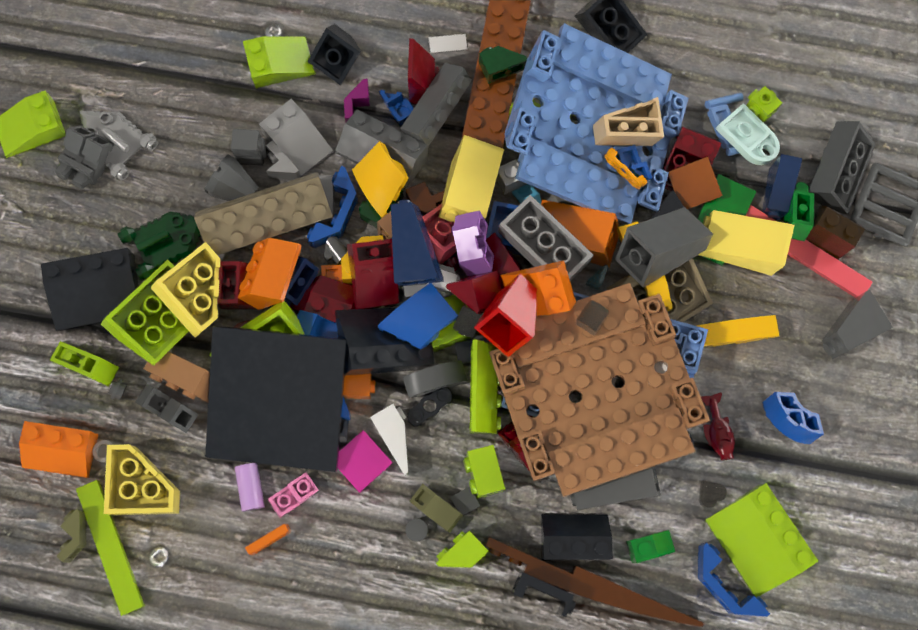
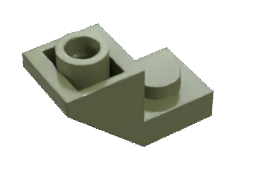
(436, 508)
(76, 526)

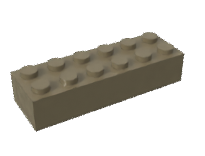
(263, 214)

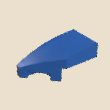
(397, 105)
(631, 159)

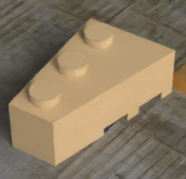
(631, 126)

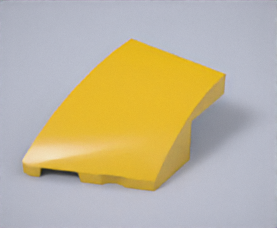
(380, 178)

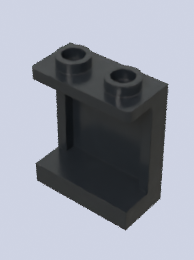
(524, 580)

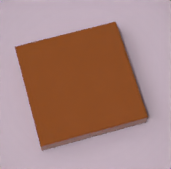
(695, 183)

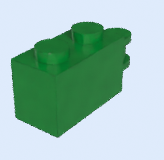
(801, 212)

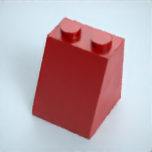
(510, 316)

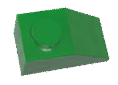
(650, 546)

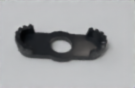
(418, 414)

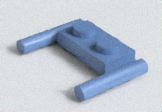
(720, 111)

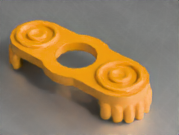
(629, 176)

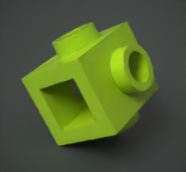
(763, 103)

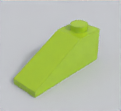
(84, 363)

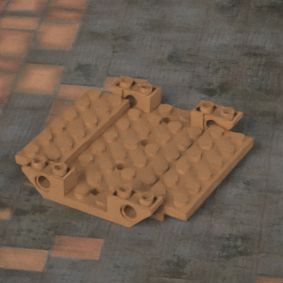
(611, 427)

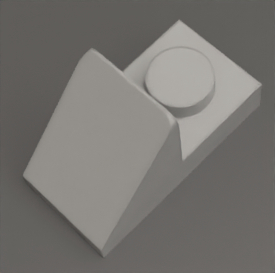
(282, 167)

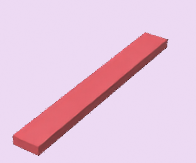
(822, 262)

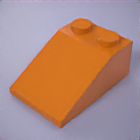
(552, 286)

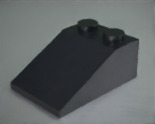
(611, 23)

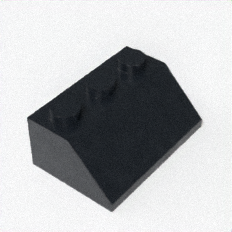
(576, 537)

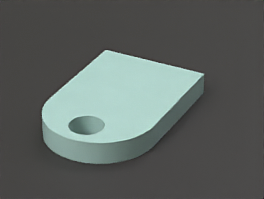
(749, 136)

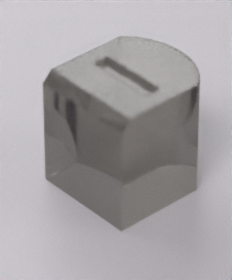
(592, 317)

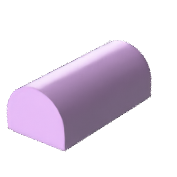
(249, 487)

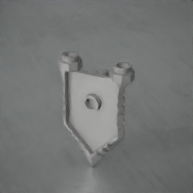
(123, 134)

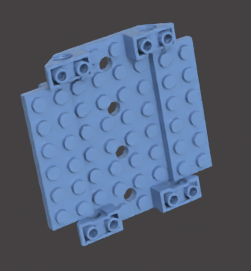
(589, 81)

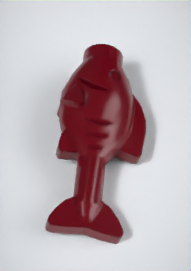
(719, 433)

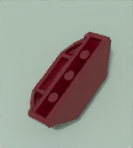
(326, 297)

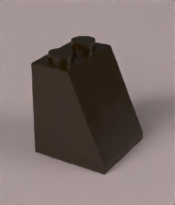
(834, 232)

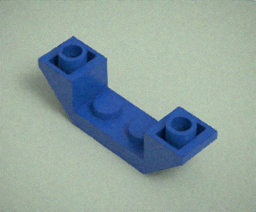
(320, 233)
(707, 561)

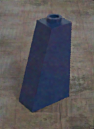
(412, 249)

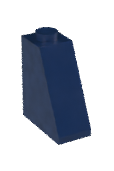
(781, 186)

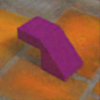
(356, 98)

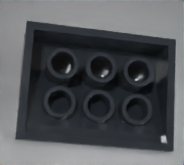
(88, 286)
(377, 350)

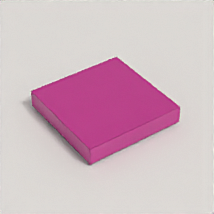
(362, 461)

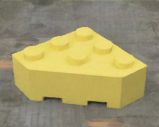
(192, 289)
(136, 484)

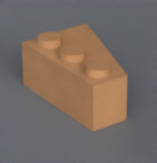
(181, 375)

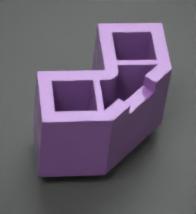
(471, 244)

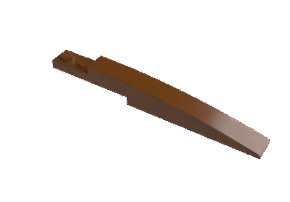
(589, 585)

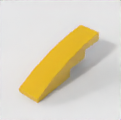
(741, 330)

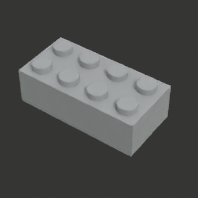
(543, 238)

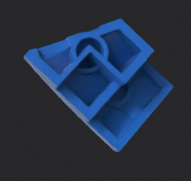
(420, 317)

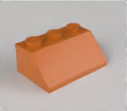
(269, 272)
(57, 449)

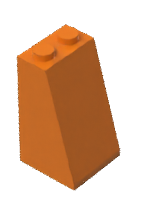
(591, 227)

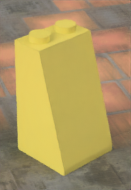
(471, 178)
(748, 241)

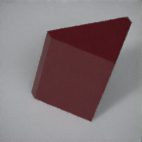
(476, 290)

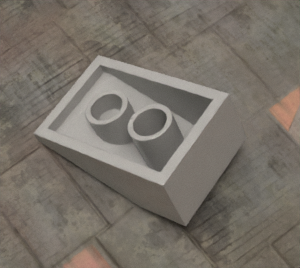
(296, 137)

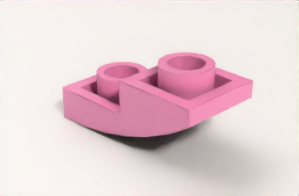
(293, 495)

